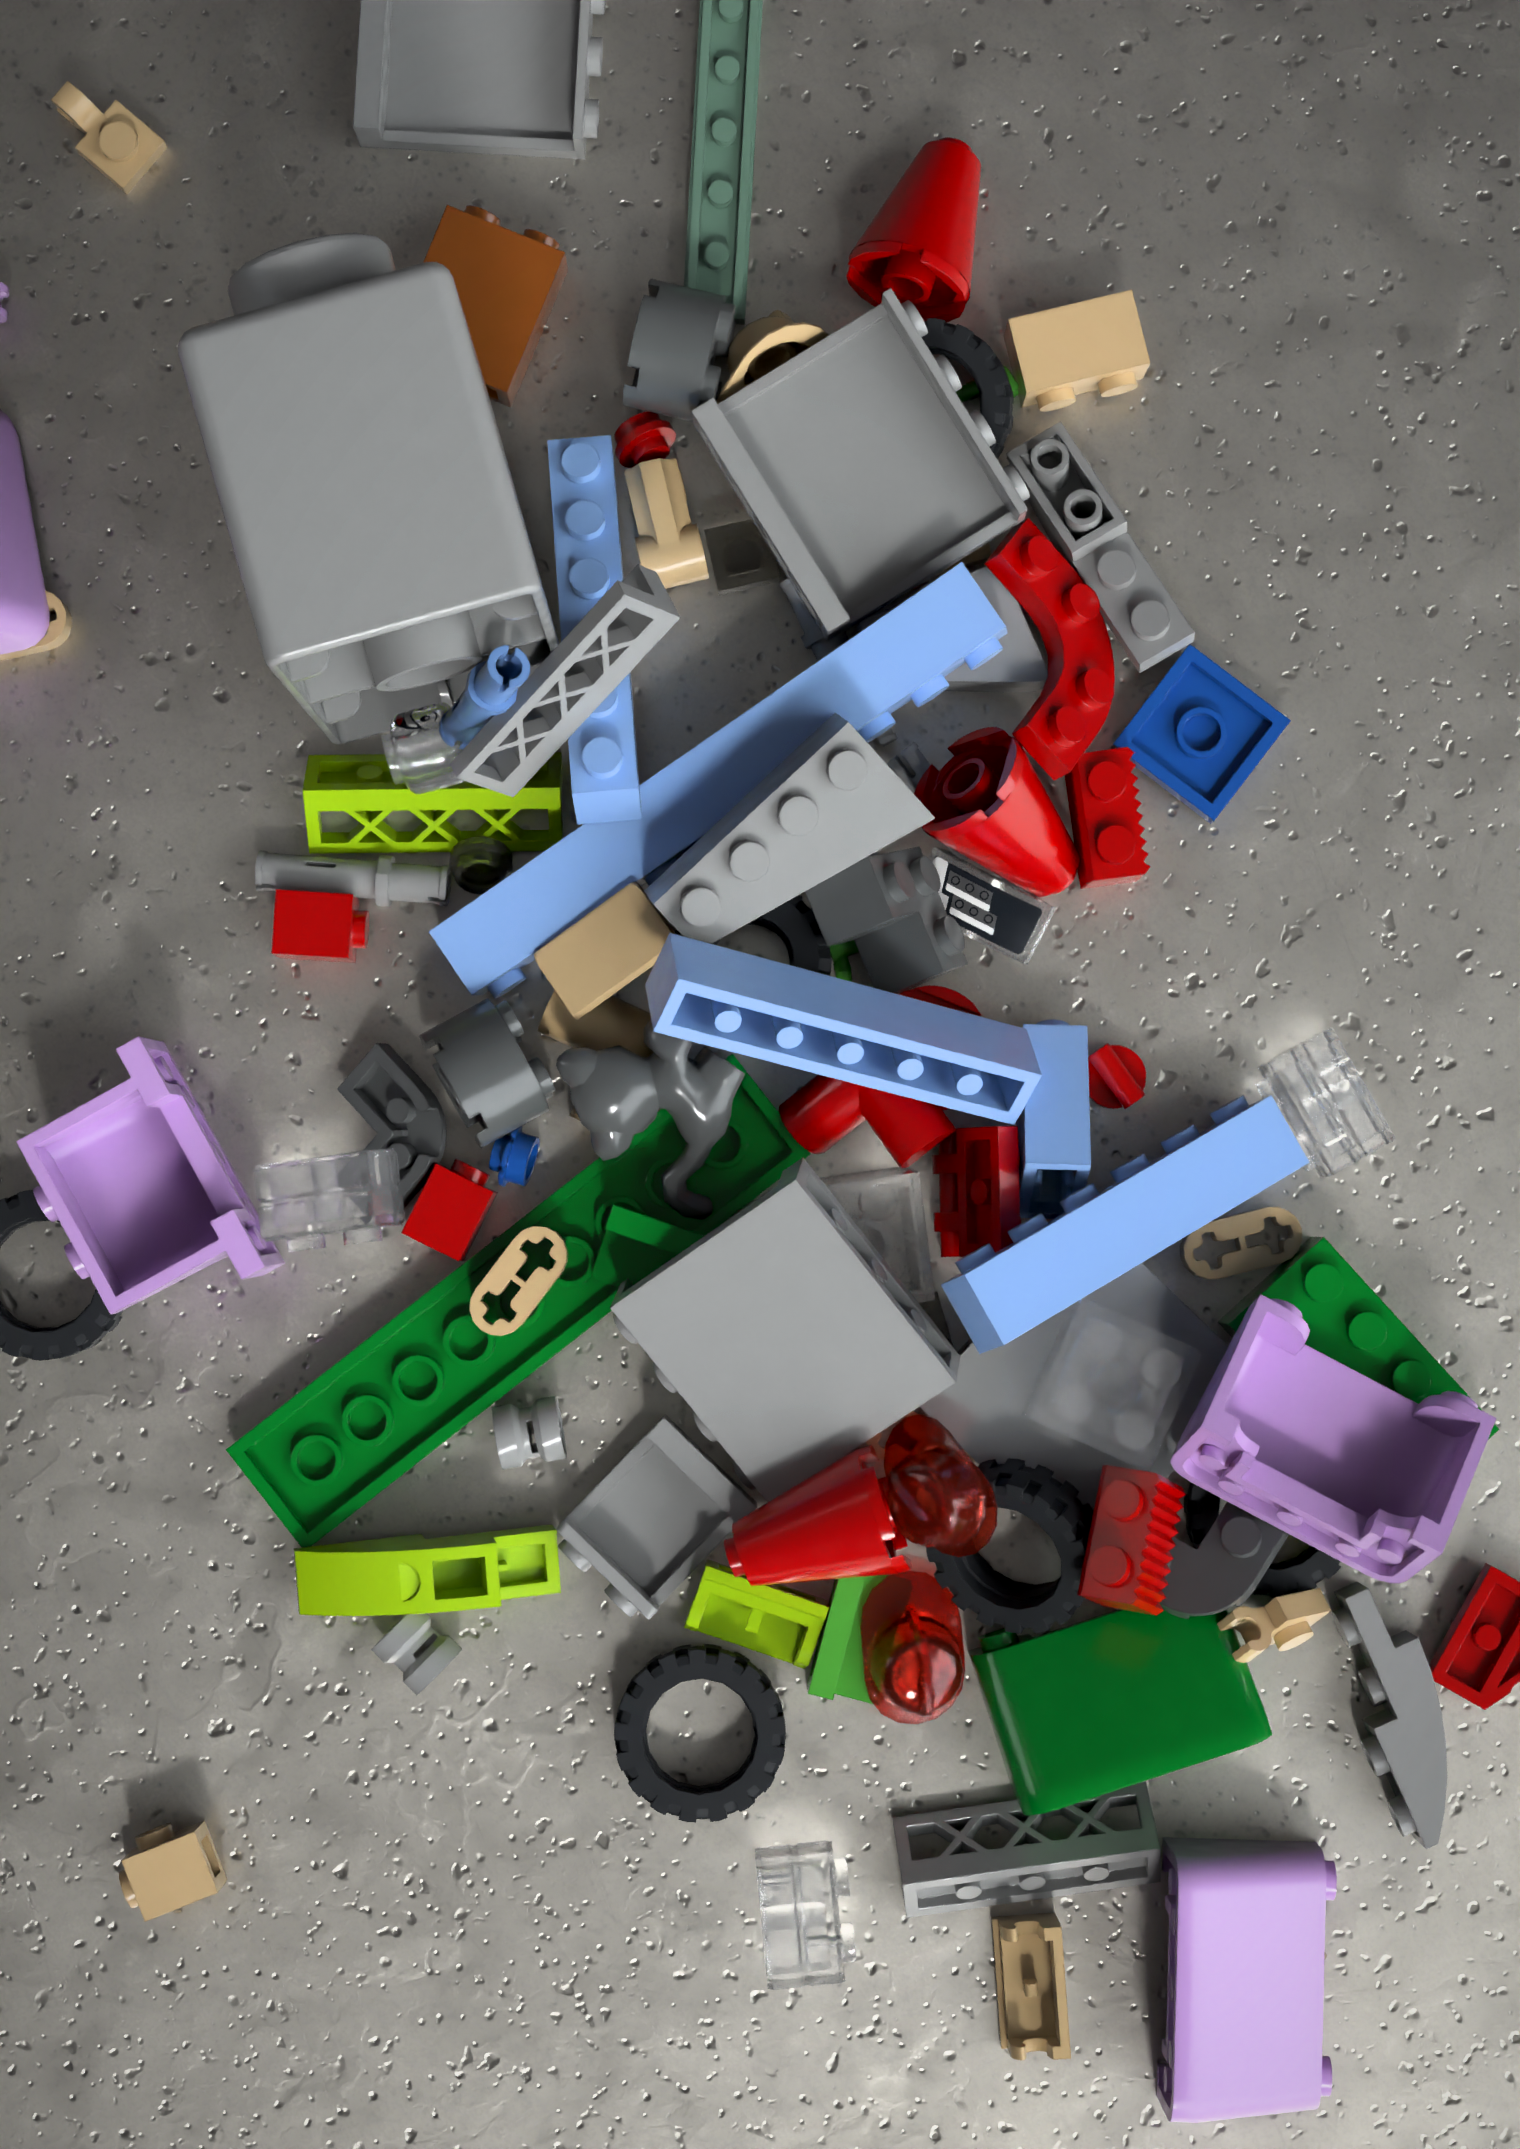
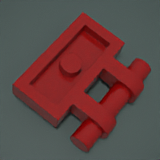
(977, 1189)

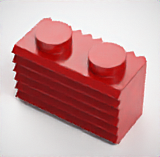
(1106, 818)
(1131, 1540)

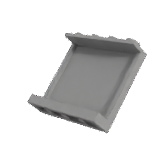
(478, 76)
(863, 466)
(787, 1335)
(994, 1387)

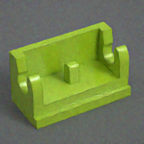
(759, 1617)

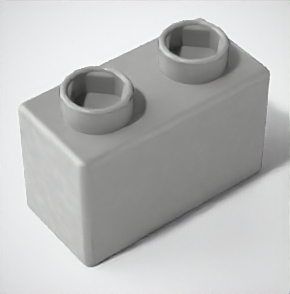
(363, 482)

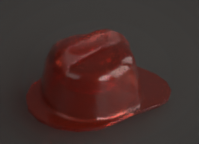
(937, 1489)
(912, 1647)

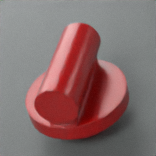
(1116, 1077)

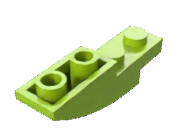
(426, 1574)

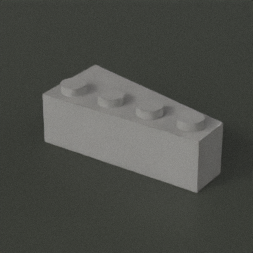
(792, 831)

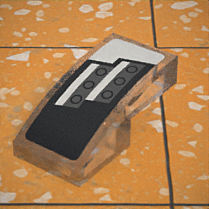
(991, 907)

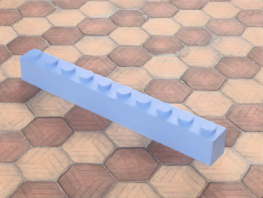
(861, 681)

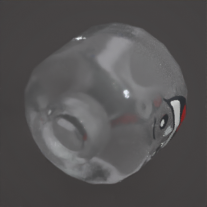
(418, 752)

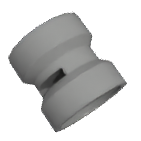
(515, 1437)
(405, 1640)

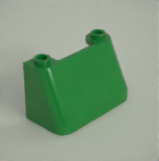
(1114, 1703)

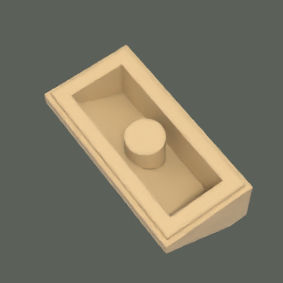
(604, 950)

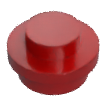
(643, 439)

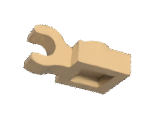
(113, 141)
(1280, 1622)

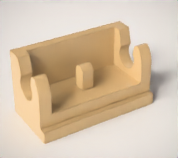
(1031, 1985)

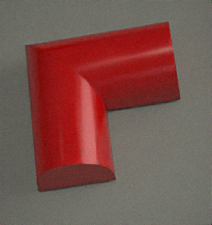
(832, 1108)

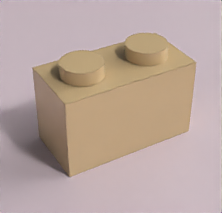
(1077, 351)

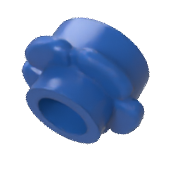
(514, 1157)

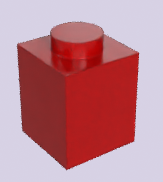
(318, 926)
(451, 1209)

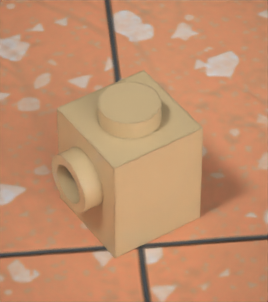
(171, 1869)

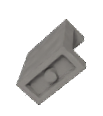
(653, 1518)

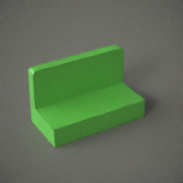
(838, 1654)

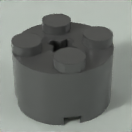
(677, 349)
(488, 1071)

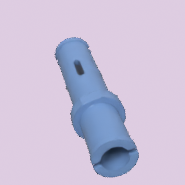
(488, 692)

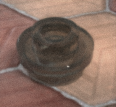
(480, 863)

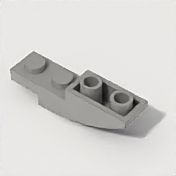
(1096, 543)
(1409, 1733)

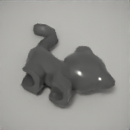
(621, 1094)

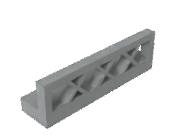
(569, 684)
(1028, 1870)

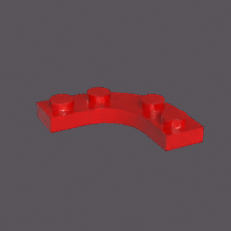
(1077, 647)

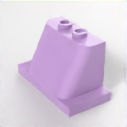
(144, 1185)

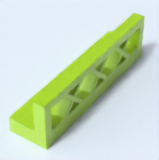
(365, 785)

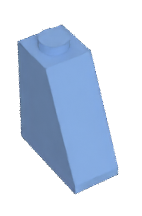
(1055, 1120)

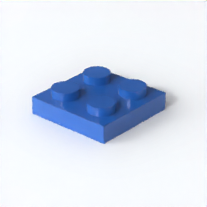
(1201, 733)

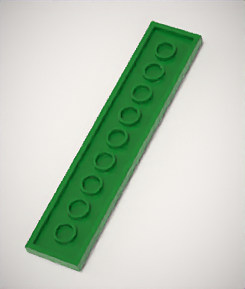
(439, 1371)

